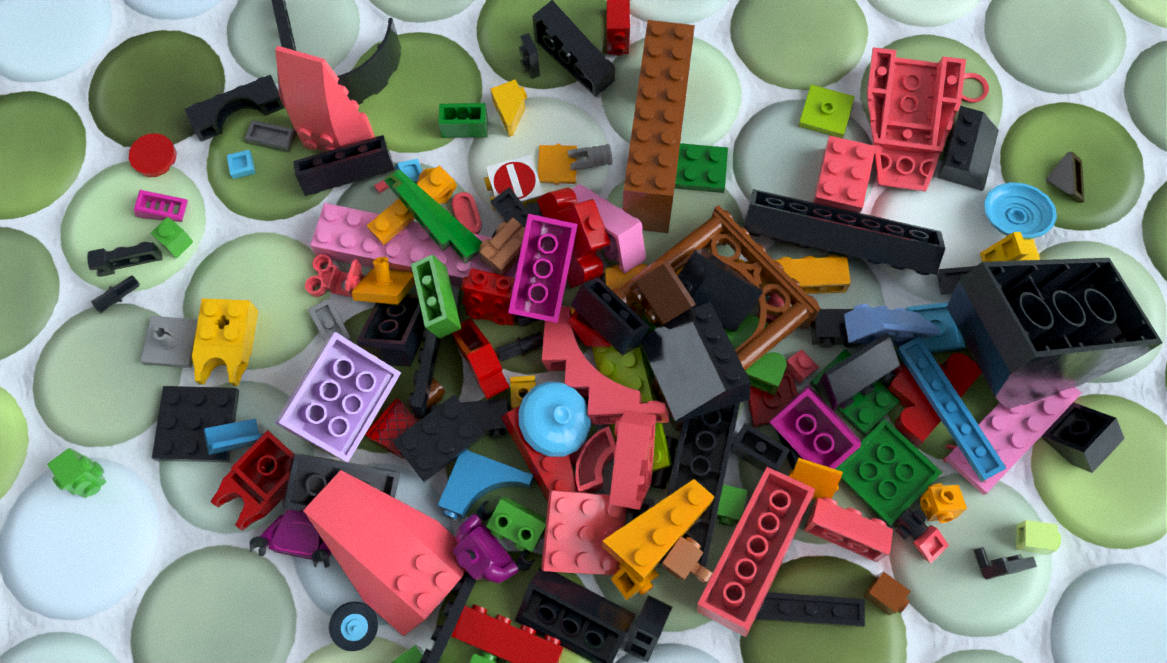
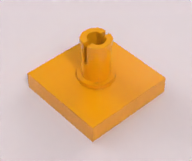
(383, 284)

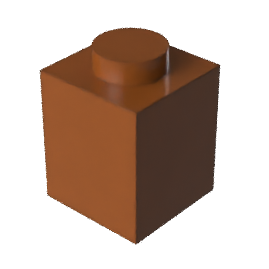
(888, 594)

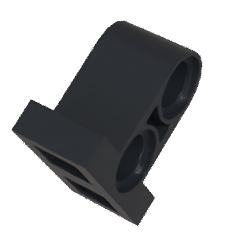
(648, 628)

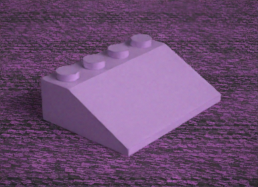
(338, 397)

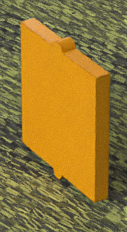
(555, 164)
(817, 476)

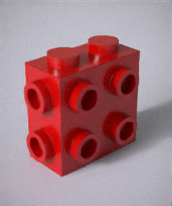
(488, 296)

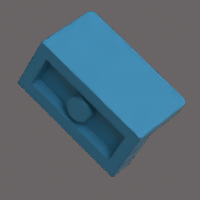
(231, 436)

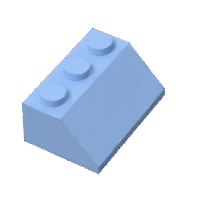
(868, 324)

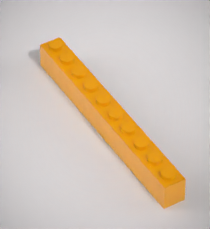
(812, 273)

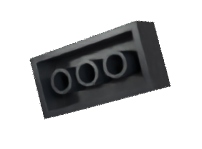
(312, 473)

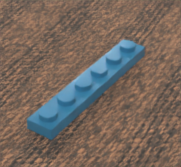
(951, 409)

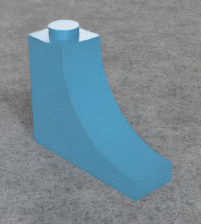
(475, 477)

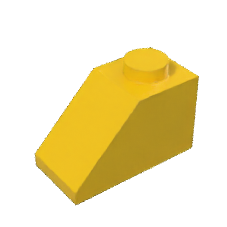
(510, 104)

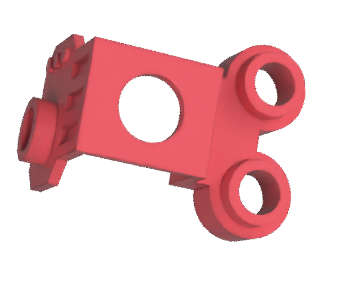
(332, 278)

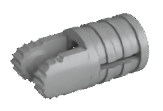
(594, 156)

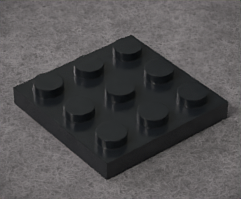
(183, 417)

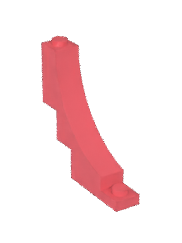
(606, 398)

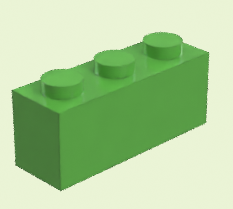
(435, 296)

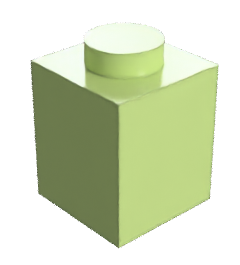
(1038, 537)

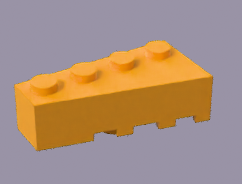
(655, 532)

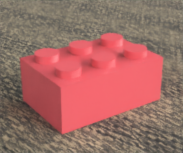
(844, 174)

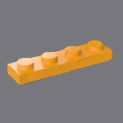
(397, 216)

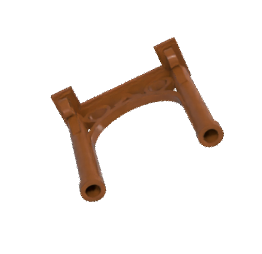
(724, 230)

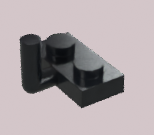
(1003, 565)

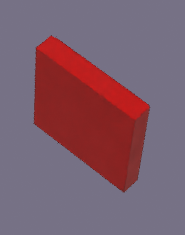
(765, 406)

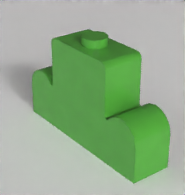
(770, 368)

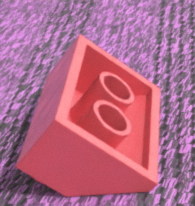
(849, 529)

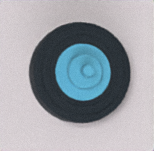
(353, 626)

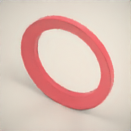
(984, 83)

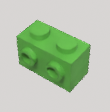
(77, 473)
(518, 522)

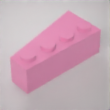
(622, 229)

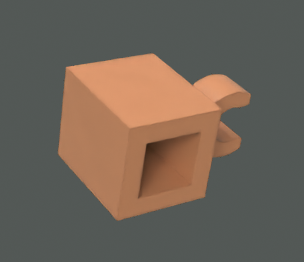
(684, 560)

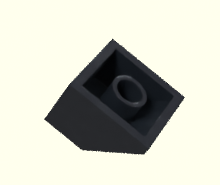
(1084, 436)

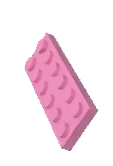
(1013, 433)

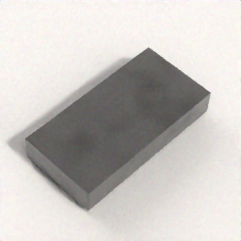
(270, 136)

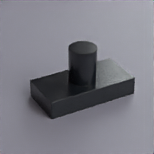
(510, 206)

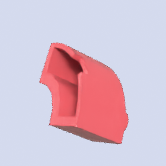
(593, 460)

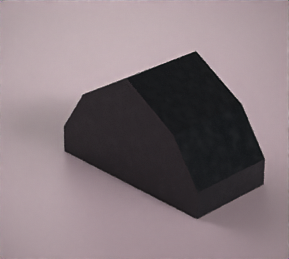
(1048, 324)

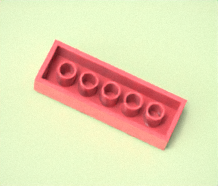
(755, 551)

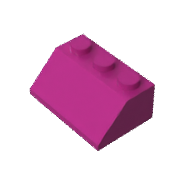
(815, 430)

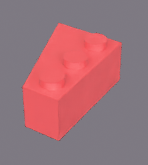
(632, 459)

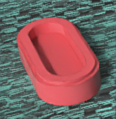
(467, 212)

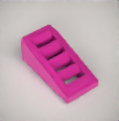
(149, 213)

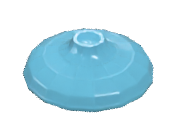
(1020, 209)
(554, 419)

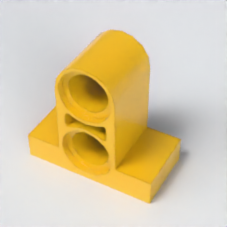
(1011, 249)

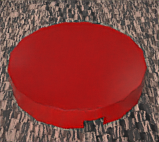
(152, 155)

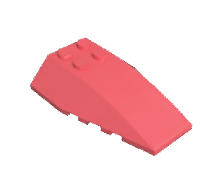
(317, 103)
(911, 115)
(387, 550)

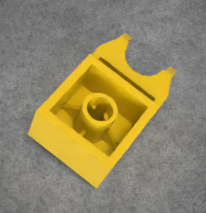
(224, 338)

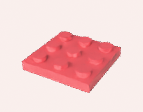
(576, 531)

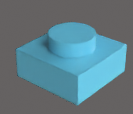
(241, 164)
(410, 168)

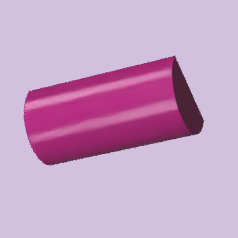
(542, 268)

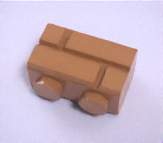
(504, 248)

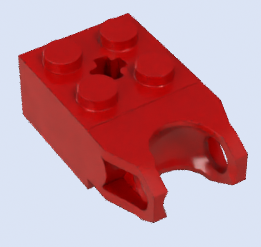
(255, 482)

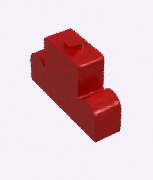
(589, 236)
(480, 359)
(919, 417)

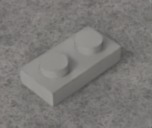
(328, 320)

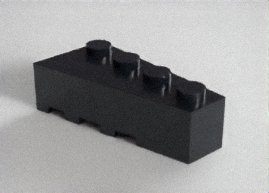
(572, 49)

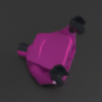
(293, 536)
(482, 553)

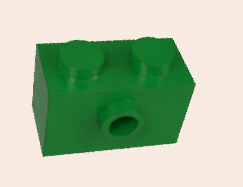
(463, 120)

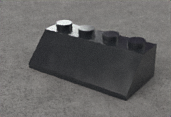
(574, 616)

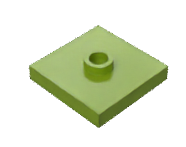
(826, 111)

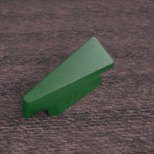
(434, 219)

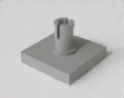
(169, 342)

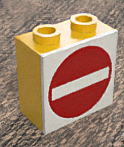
(518, 175)

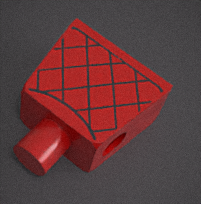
(391, 425)

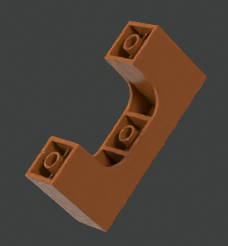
(658, 124)

